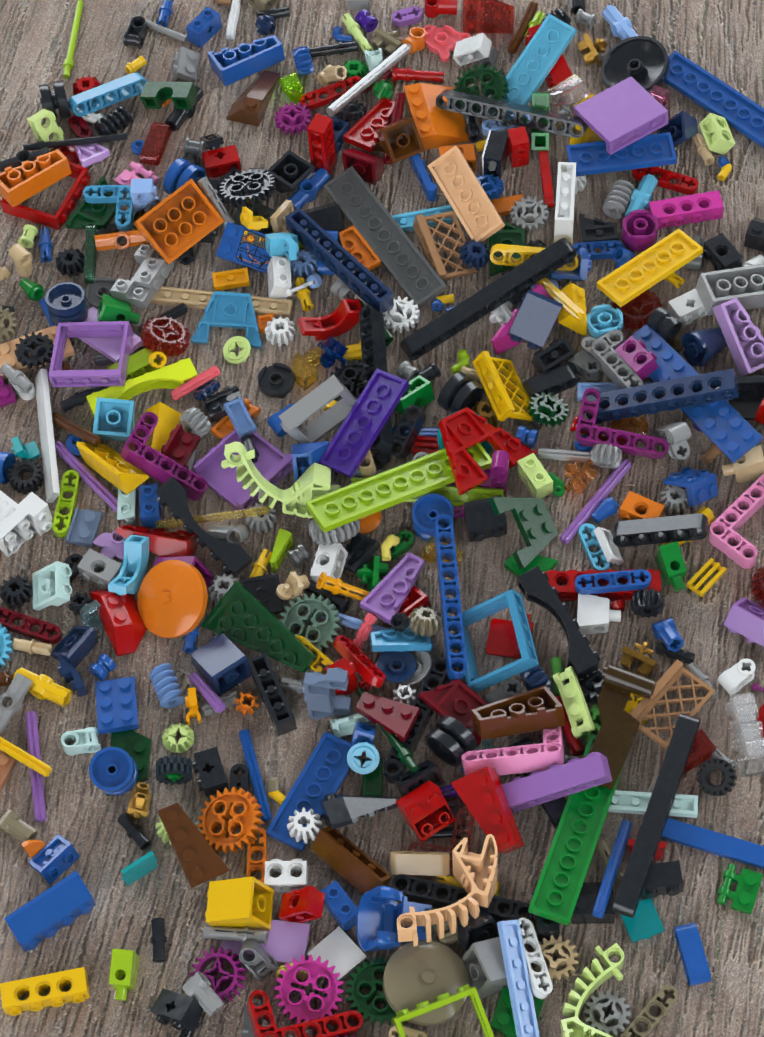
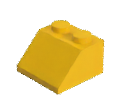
(577, 295)

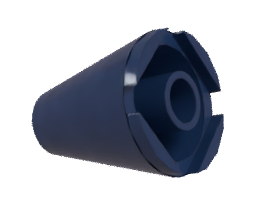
(702, 345)

